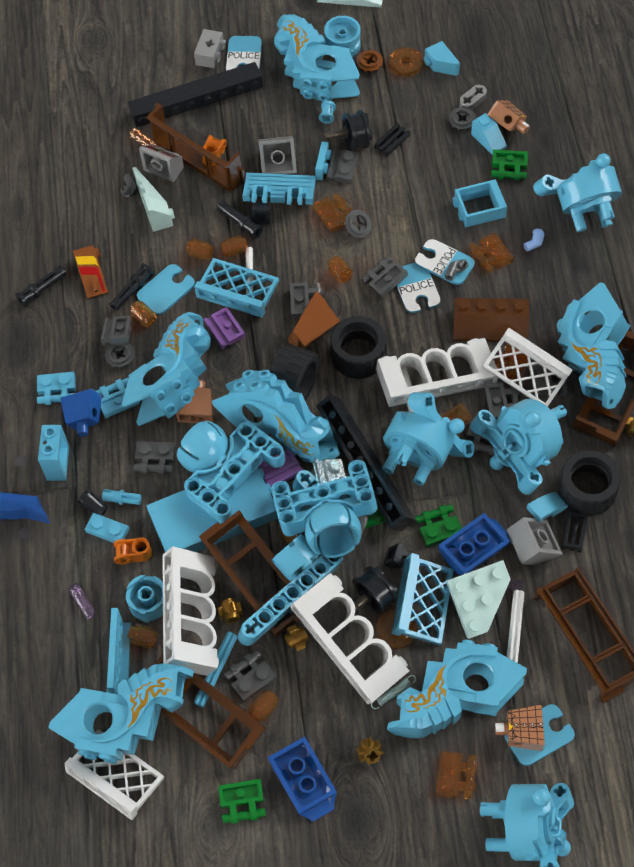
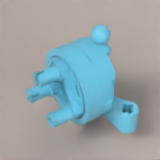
(585, 191)
(423, 438)
(522, 439)
(532, 822)

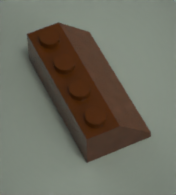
(489, 318)

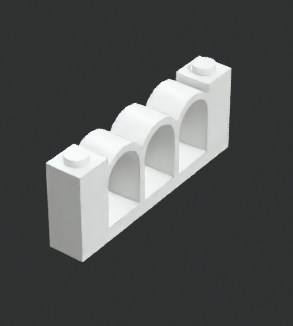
(475, 352)
(201, 569)
(382, 678)

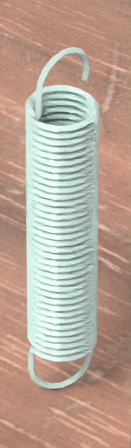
(391, 693)

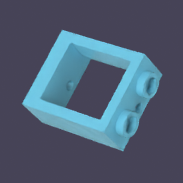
(475, 191)
(54, 454)

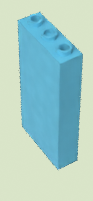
(182, 522)

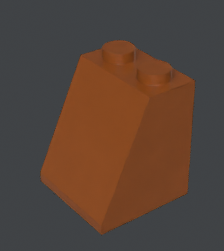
(313, 323)

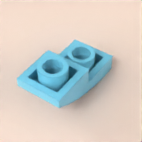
(546, 505)

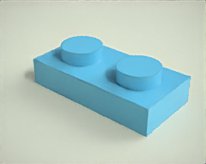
(322, 165)
(106, 528)

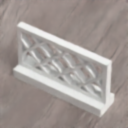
(536, 354)
(106, 790)

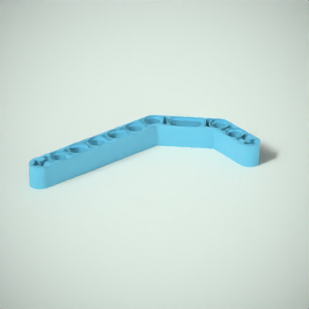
(302, 480)

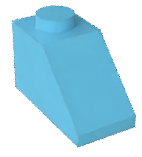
(441, 59)
(488, 133)

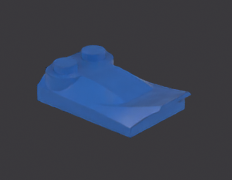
(21, 506)
(474, 544)
(304, 779)

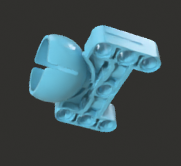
(217, 457)
(327, 511)

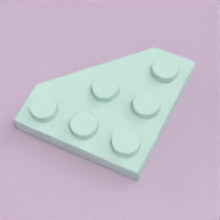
(479, 596)

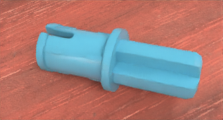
(121, 497)

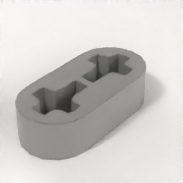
(470, 96)

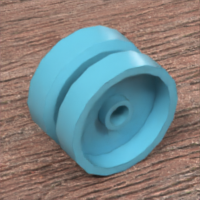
(343, 32)

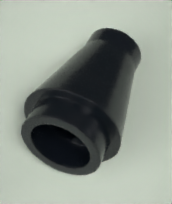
(91, 502)

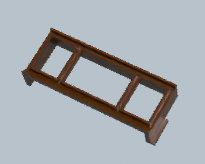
(224, 173)
(596, 430)
(216, 532)
(608, 691)
(236, 712)

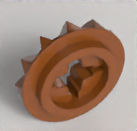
(366, 56)

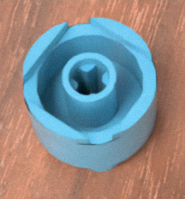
(294, 557)
(137, 592)

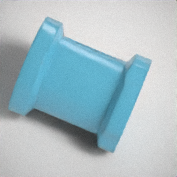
(327, 112)

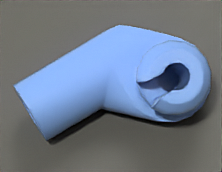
(537, 240)

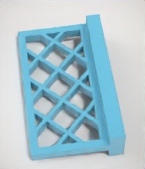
(231, 298)
(406, 595)
(118, 652)

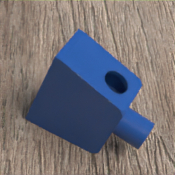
(82, 410)

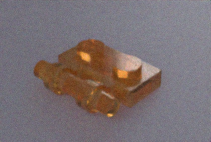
(329, 213)
(496, 251)
(449, 775)

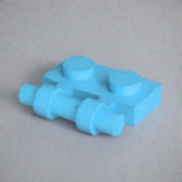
(55, 383)
(112, 403)

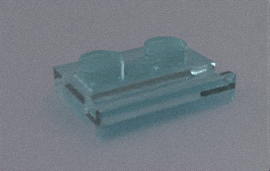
(328, 470)

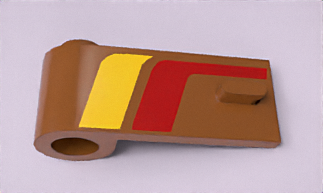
(90, 271)

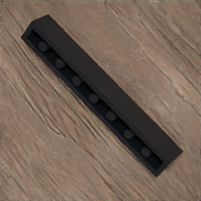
(197, 93)
(357, 448)

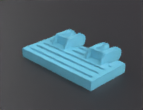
(279, 188)

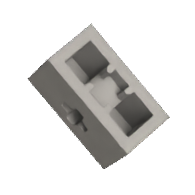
(209, 48)

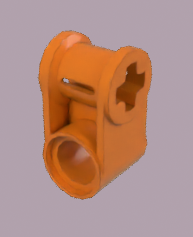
(214, 146)
(128, 550)

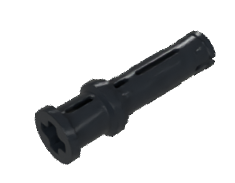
(245, 223)
(136, 281)
(34, 290)

